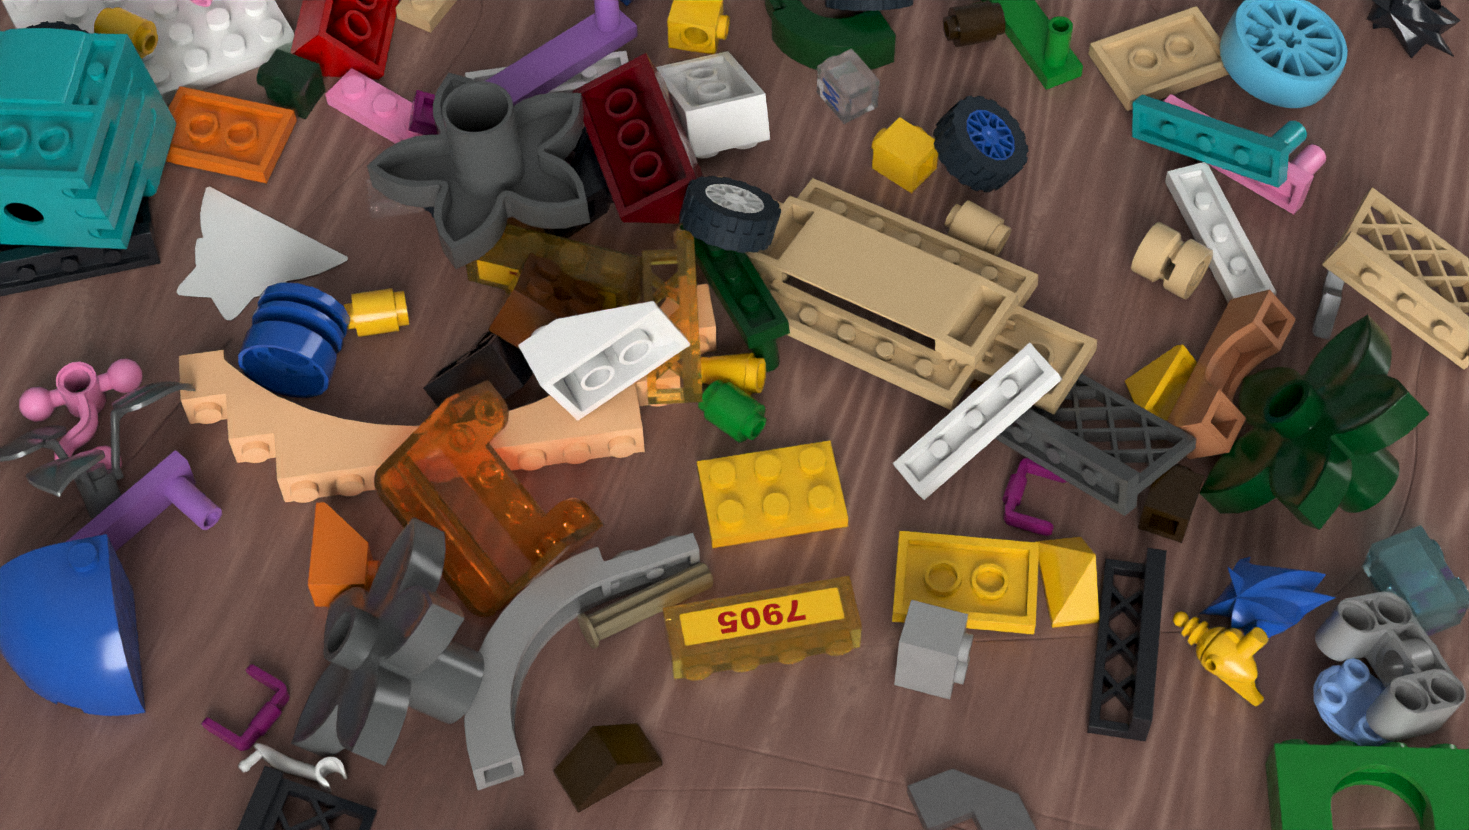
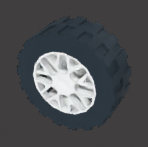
(729, 214)

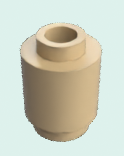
(977, 227)

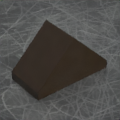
(605, 762)

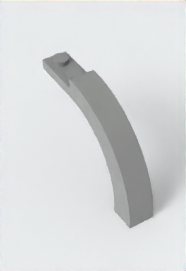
(533, 620)

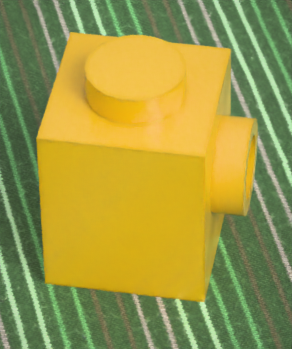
(904, 154)

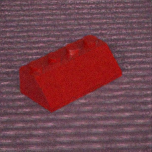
(345, 35)

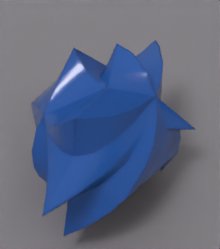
(1267, 597)

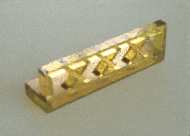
(686, 314)

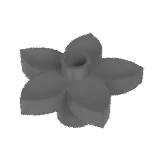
(488, 165)
(390, 654)

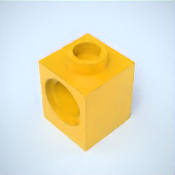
(697, 25)

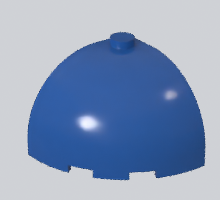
(73, 626)

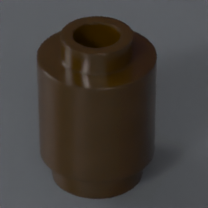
(974, 23)

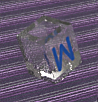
(847, 86)

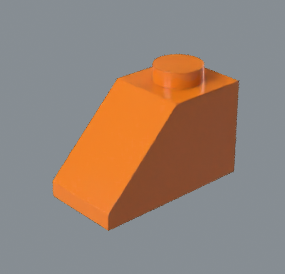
(338, 558)

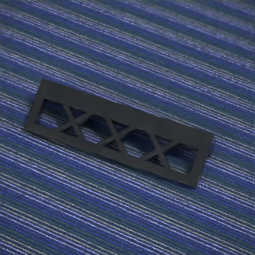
(1146, 641)

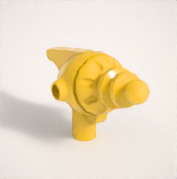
(1226, 653)

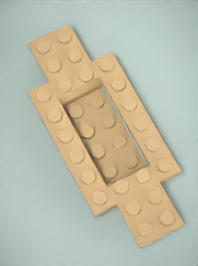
(917, 280)

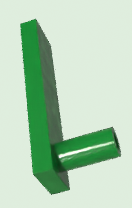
(1041, 41)

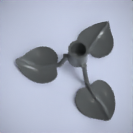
(93, 480)

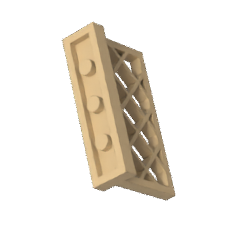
(1406, 292)

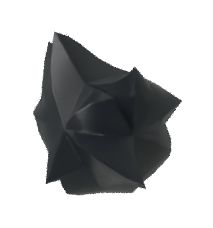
(1414, 22)

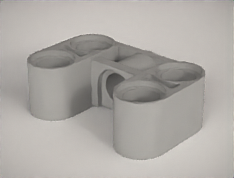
(1417, 680)

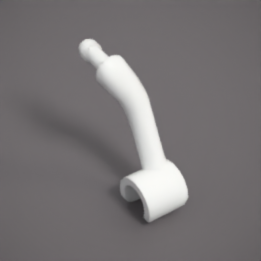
(295, 767)

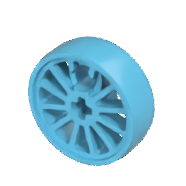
(1283, 51)

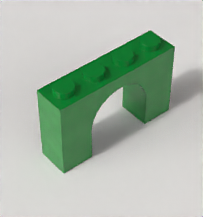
(1308, 775)

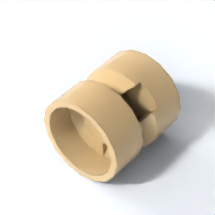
(1170, 259)

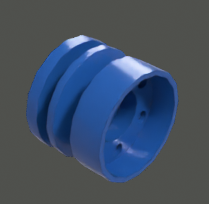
(294, 340)

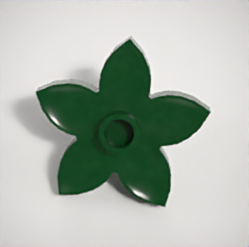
(1319, 433)

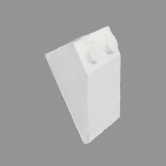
(717, 103)
(600, 353)

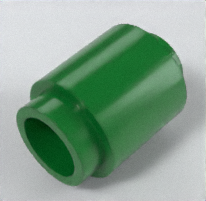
(733, 411)

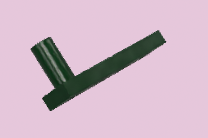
(744, 299)

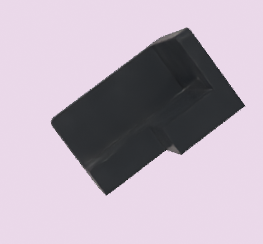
(489, 360)

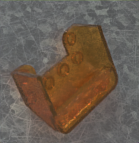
(490, 522)

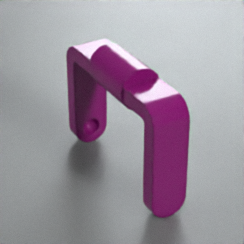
(1014, 493)
(263, 719)

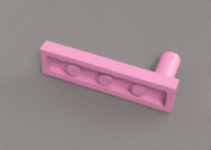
(1299, 175)

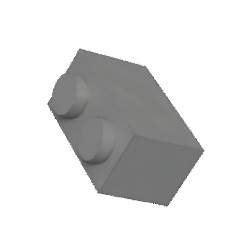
(933, 650)

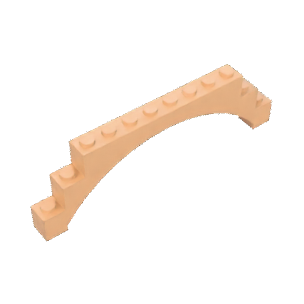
(340, 456)

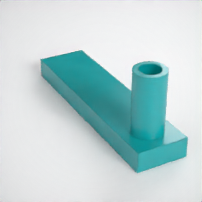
(1217, 141)

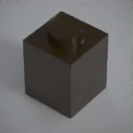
(1171, 503)

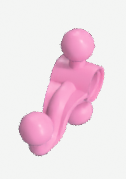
(39, 403)

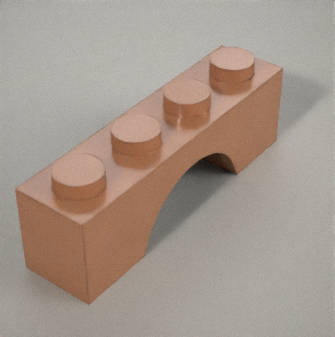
(1245, 336)

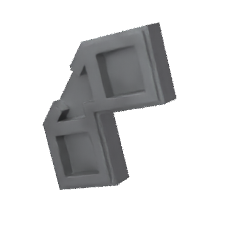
(1328, 306)
(959, 797)

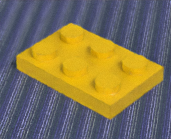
(772, 494)
(970, 575)

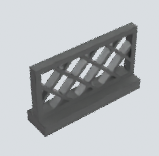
(1084, 465)

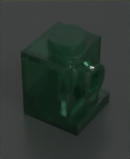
(292, 81)

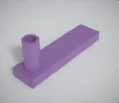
(568, 53)
(165, 484)

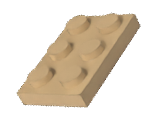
(1160, 57)

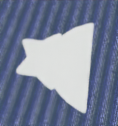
(247, 253)

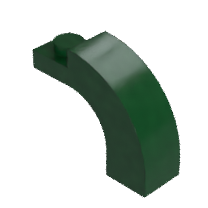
(815, 38)

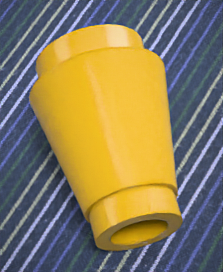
(740, 369)

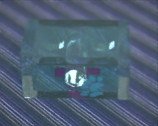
(1416, 571)

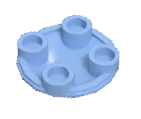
(1343, 697)

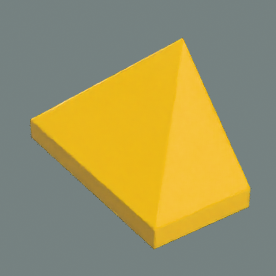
(1162, 381)
(1069, 581)

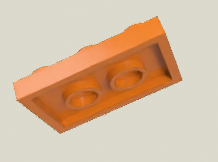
(228, 134)

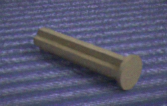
(644, 603)

